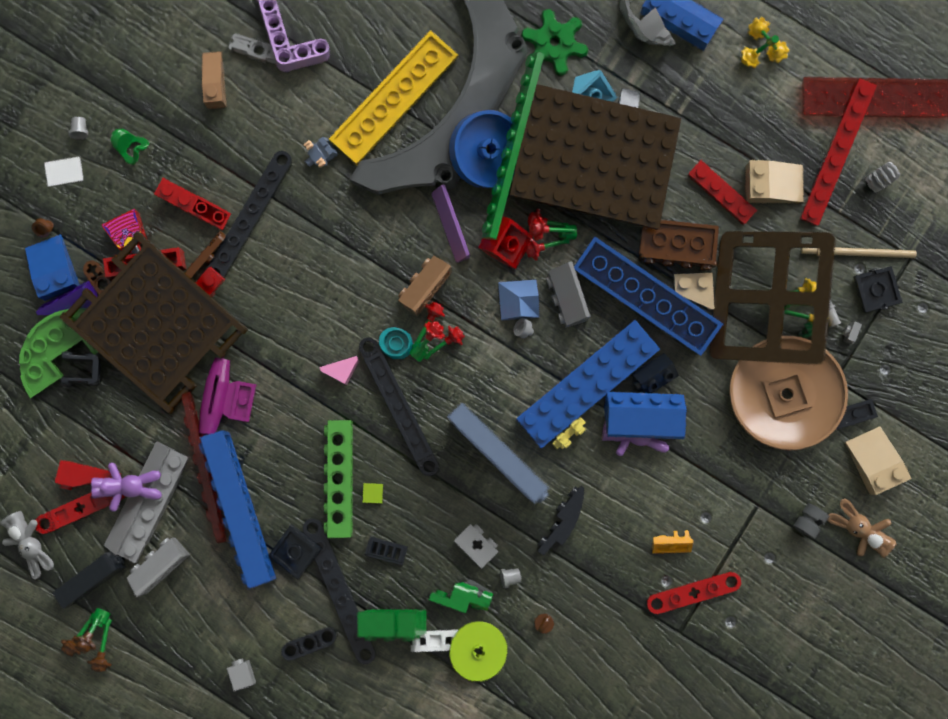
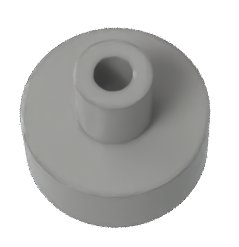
(523, 328)

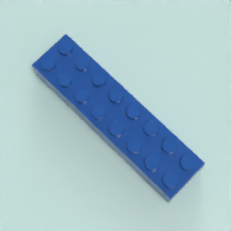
(648, 296)
(587, 384)
(238, 508)

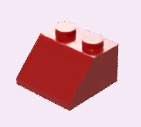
(509, 245)

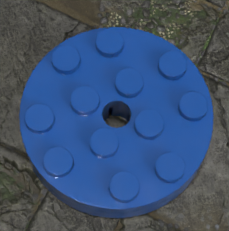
(467, 146)

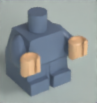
(320, 152)

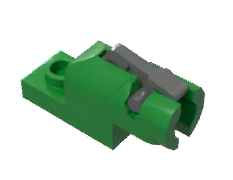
(464, 595)

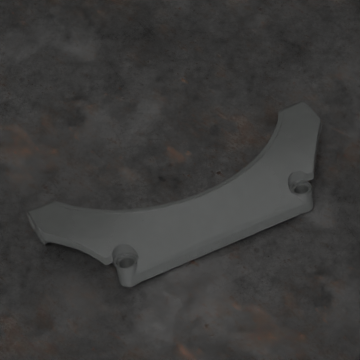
(490, 76)

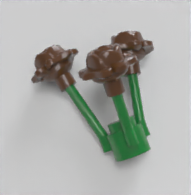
(84, 643)

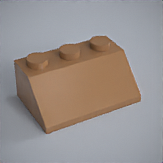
(424, 285)

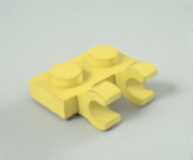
(562, 439)

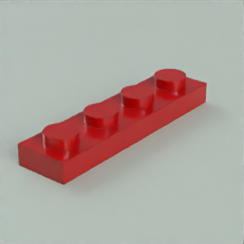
(722, 192)

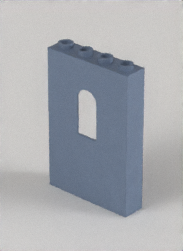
(498, 454)

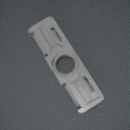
(247, 46)

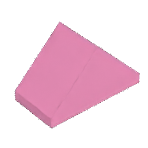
(341, 370)

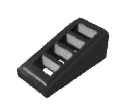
(372, 540)

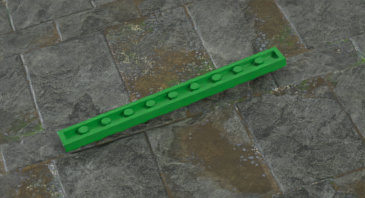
(511, 151)

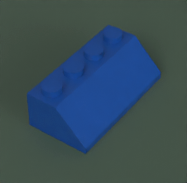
(686, 20)
(645, 415)

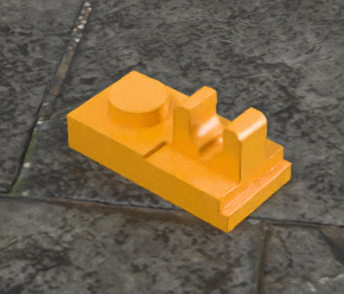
(672, 544)

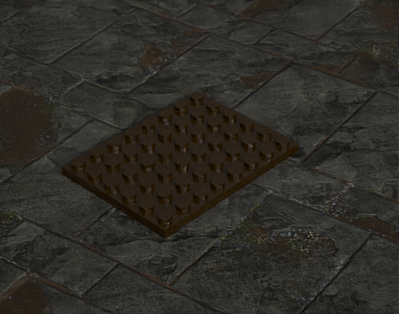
(596, 157)

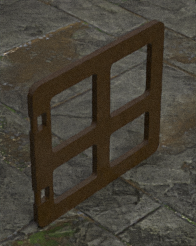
(776, 297)

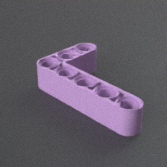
(285, 50)

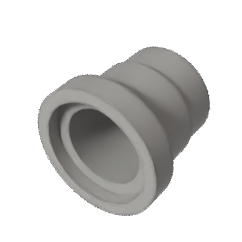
(78, 128)
(510, 577)

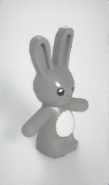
(28, 546)

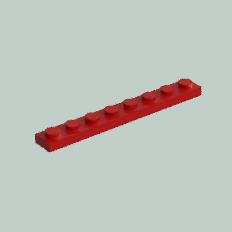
(838, 152)

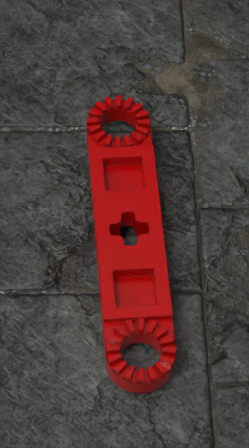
(67, 513)
(708, 589)

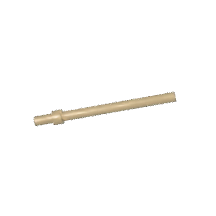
(865, 252)

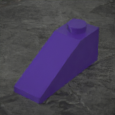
(66, 300)

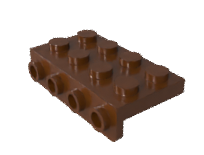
(680, 244)

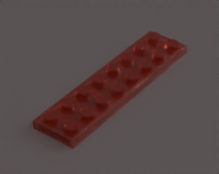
(891, 97)

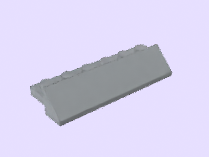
(140, 514)

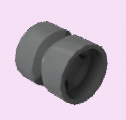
(811, 521)

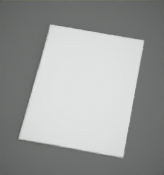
(63, 171)

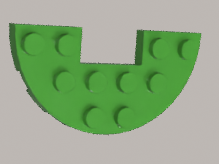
(41, 346)

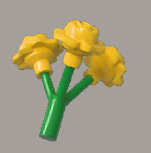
(777, 49)

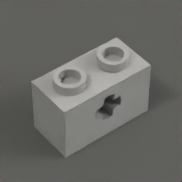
(480, 556)

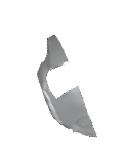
(649, 28)

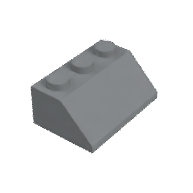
(568, 295)
(157, 566)

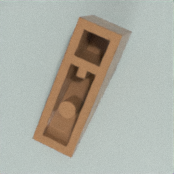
(213, 80)

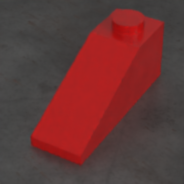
(78, 475)

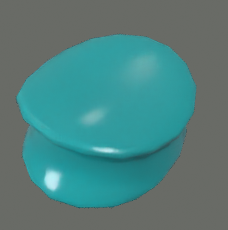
(395, 343)

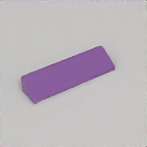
(450, 224)

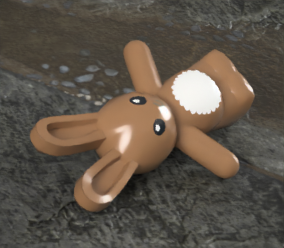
(860, 527)

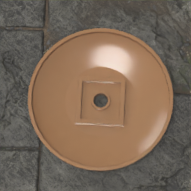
(793, 423)

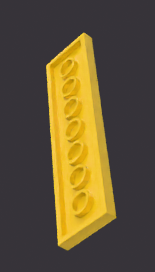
(393, 97)

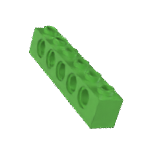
(345, 528)

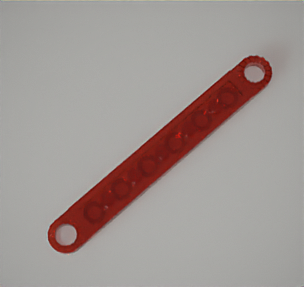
(208, 495)

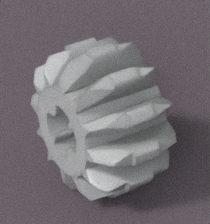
(882, 177)

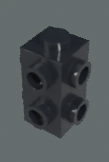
(655, 374)

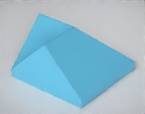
(594, 85)

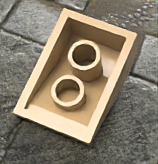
(774, 182)
(877, 461)

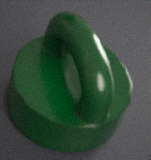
(808, 328)

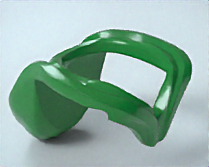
(122, 139)

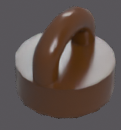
(42, 227)
(544, 623)

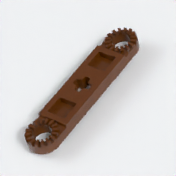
(206, 255)

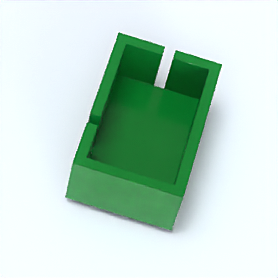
(391, 624)

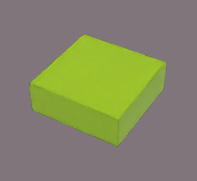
(372, 493)

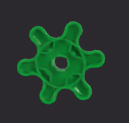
(552, 29)

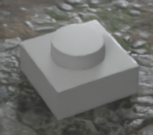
(851, 332)

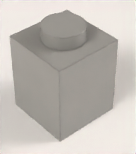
(241, 674)

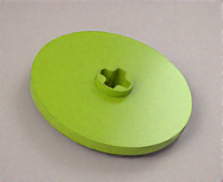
(483, 665)

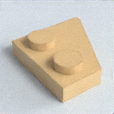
(696, 288)

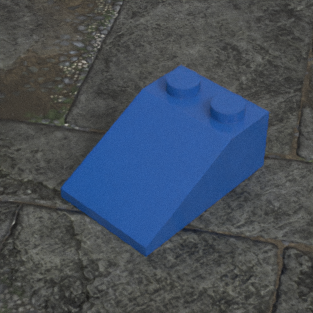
(51, 268)

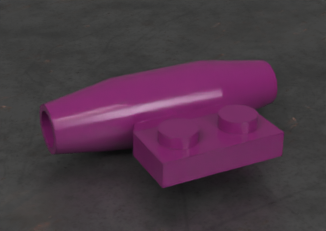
(225, 398)

